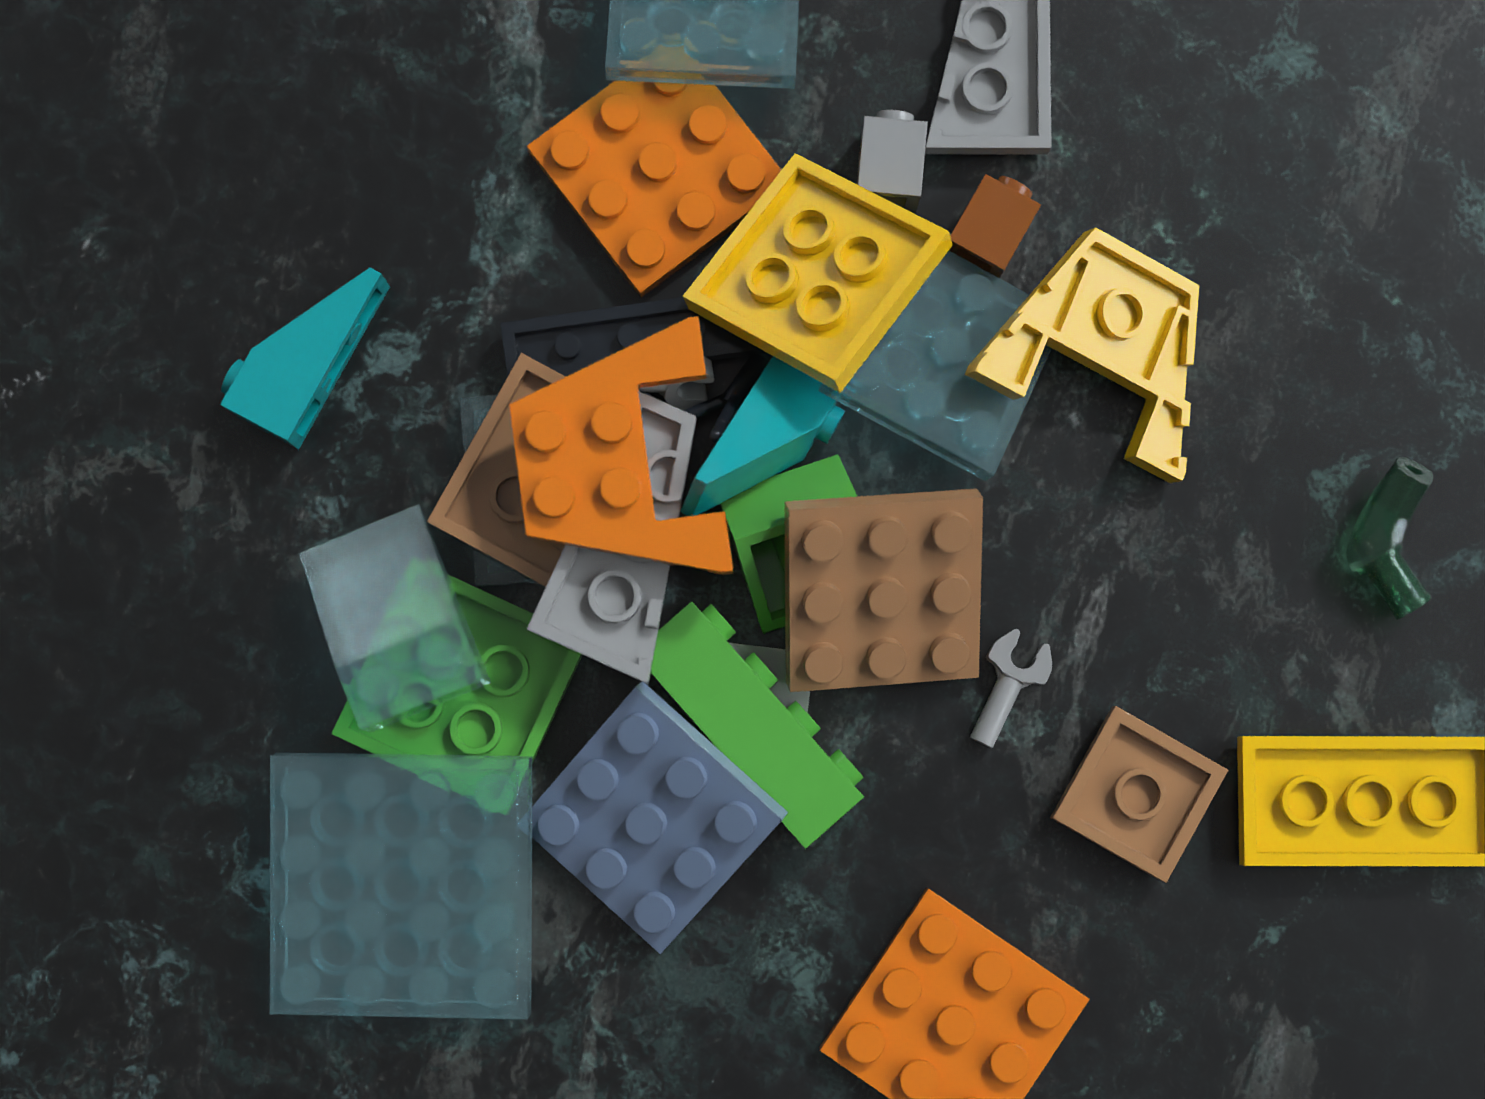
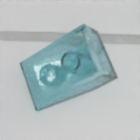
(392, 620)

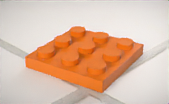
(655, 173)
(952, 1012)

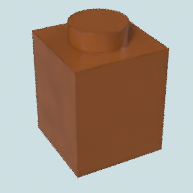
(994, 223)

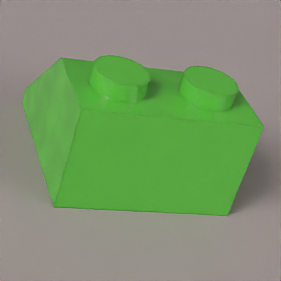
(758, 529)

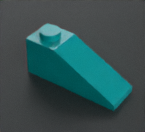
(297, 367)
(765, 435)

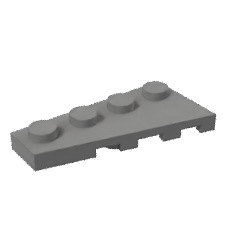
(613, 601)

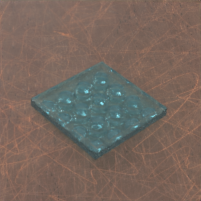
(401, 885)

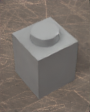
(893, 157)

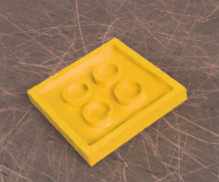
(818, 271)

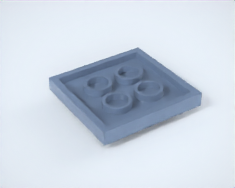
(652, 817)

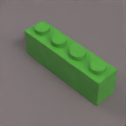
(749, 723)

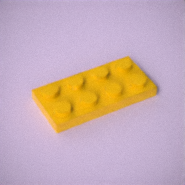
(1361, 801)

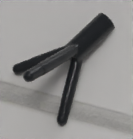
(733, 396)

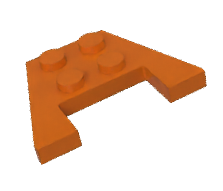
(588, 460)

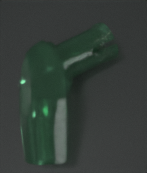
(1379, 535)

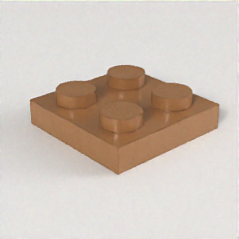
(1139, 794)

